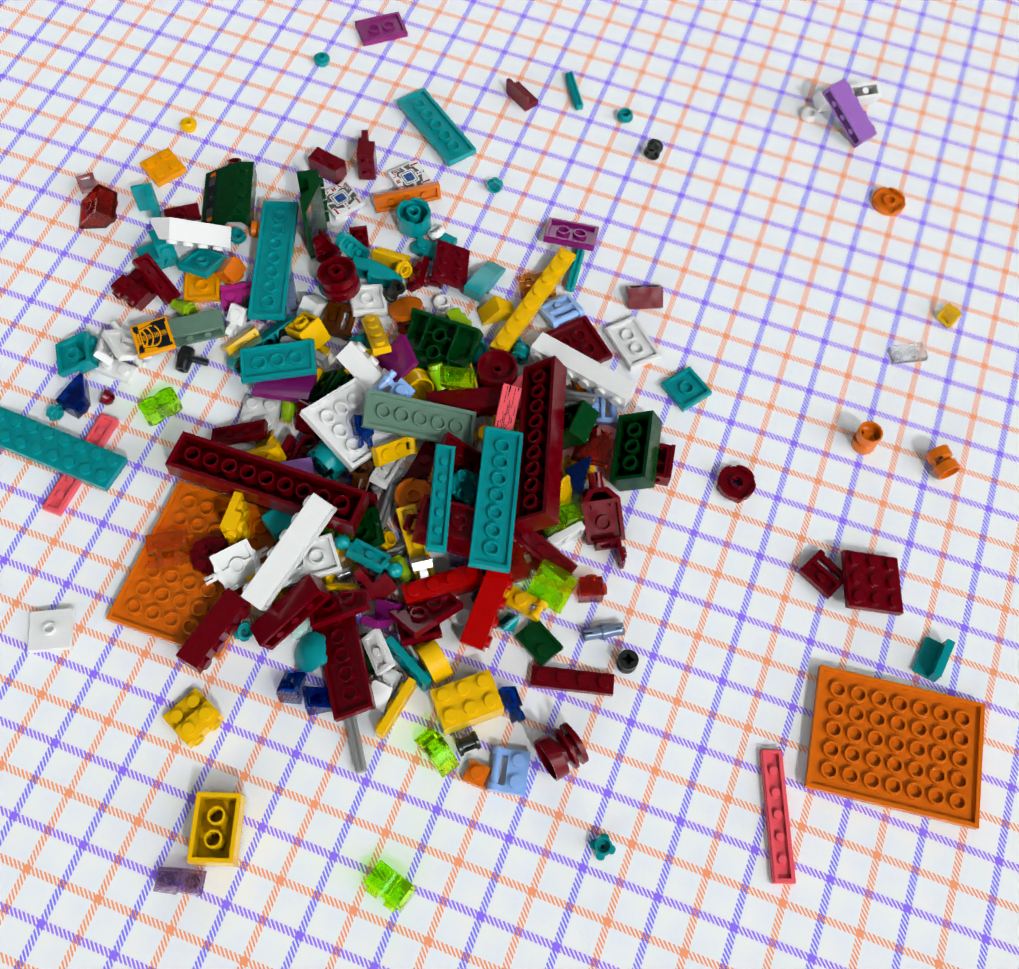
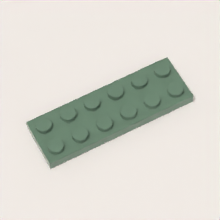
(416, 417)

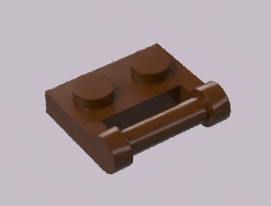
(333, 319)

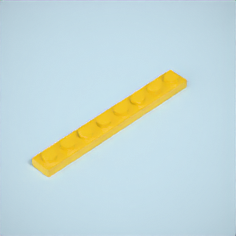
(533, 300)

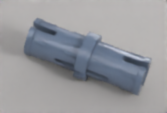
(603, 632)

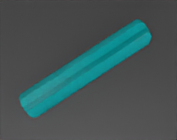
(574, 91)
(574, 271)

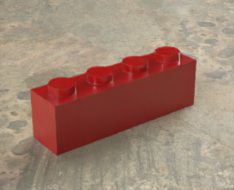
(454, 581)
(486, 610)

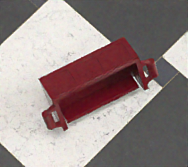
(459, 526)

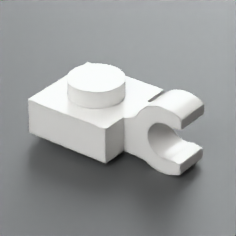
(237, 317)

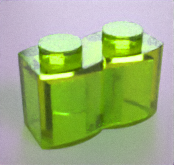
(160, 406)
(390, 887)

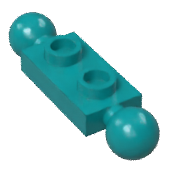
(368, 556)

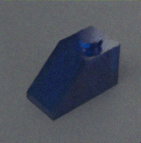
(75, 397)

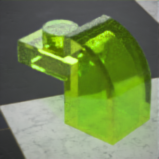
(437, 752)

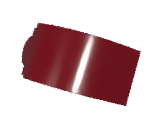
(377, 585)

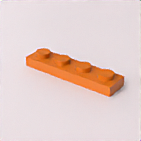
(390, 200)

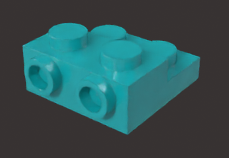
(76, 354)

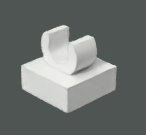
(421, 564)

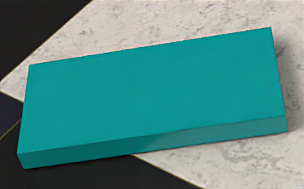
(278, 361)

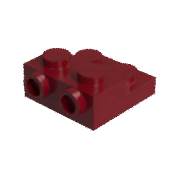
(133, 290)

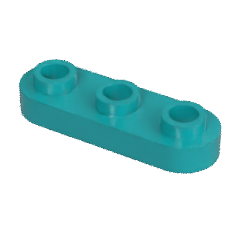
(351, 245)

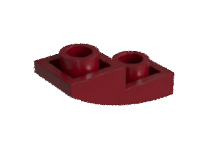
(360, 234)

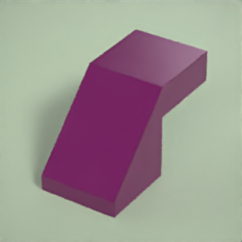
(381, 616)

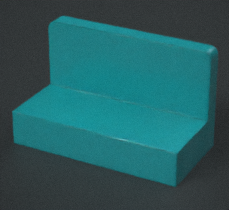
(146, 198)
(933, 658)

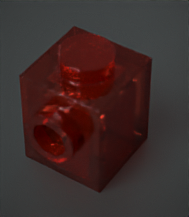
(591, 589)

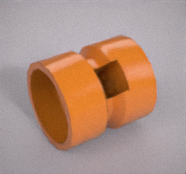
(867, 437)
(943, 463)

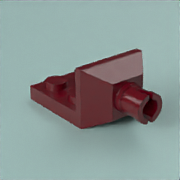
(601, 511)

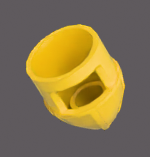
(420, 381)

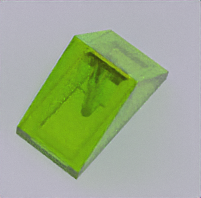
(457, 377)

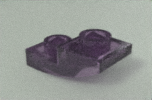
(180, 880)

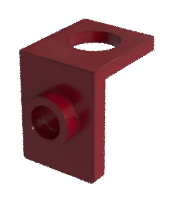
(615, 543)

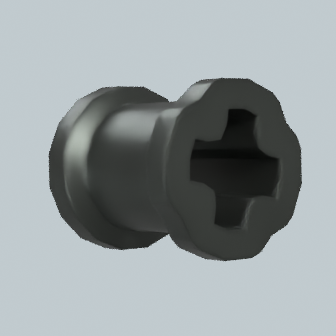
(396, 288)
(467, 743)

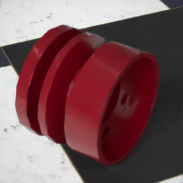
(564, 749)

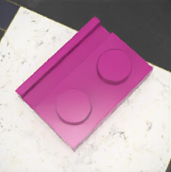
(234, 294)

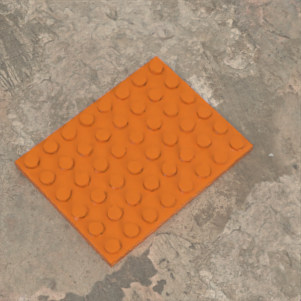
(176, 599)
(896, 747)

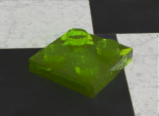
(553, 585)

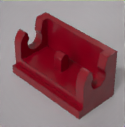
(664, 464)

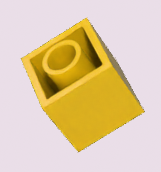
(308, 327)

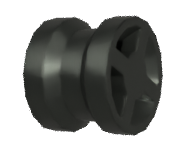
(653, 149)
(626, 666)

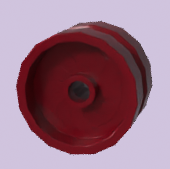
(339, 279)
(496, 368)

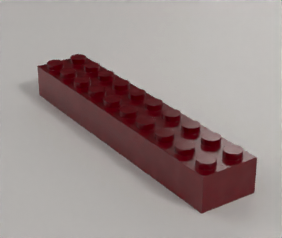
(542, 445)
(263, 480)

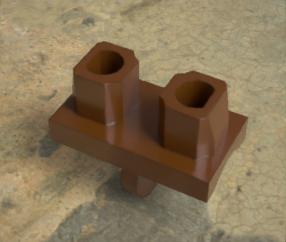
(361, 478)

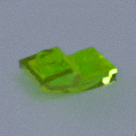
(568, 515)

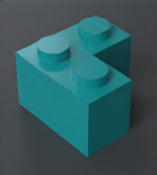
(162, 253)

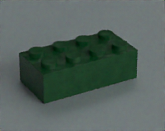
(636, 451)

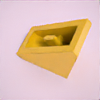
(495, 311)

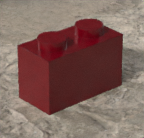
(367, 160)
(328, 165)

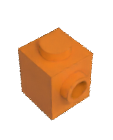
(231, 270)

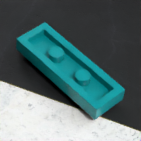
(409, 664)

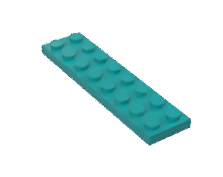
(273, 261)
(59, 450)
(496, 500)

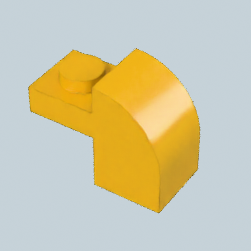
(433, 660)

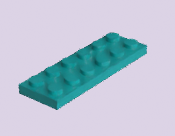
(436, 127)

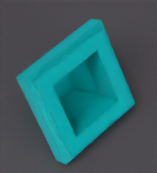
(508, 622)

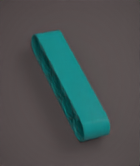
(271, 334)

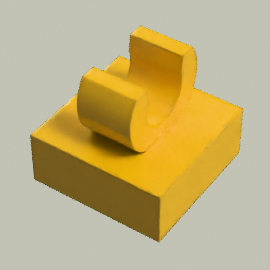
(949, 315)

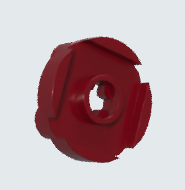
(732, 492)
(200, 551)

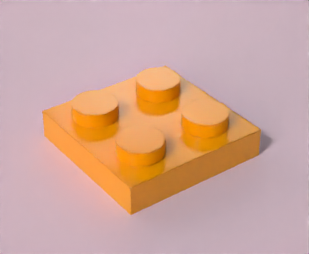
(163, 167)

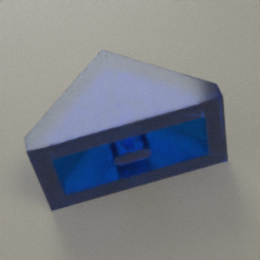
(578, 473)
(291, 687)
(316, 700)

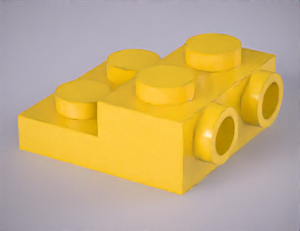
(235, 520)
(193, 718)

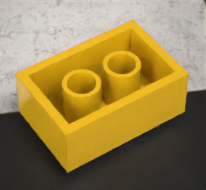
(467, 702)
(216, 829)

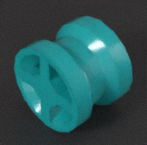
(521, 352)

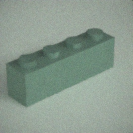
(198, 327)

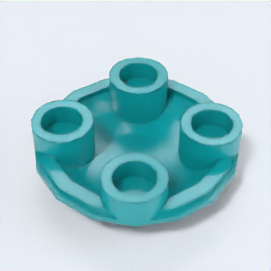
(465, 486)
(310, 652)

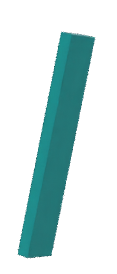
(440, 499)

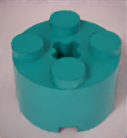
(413, 218)
(326, 461)

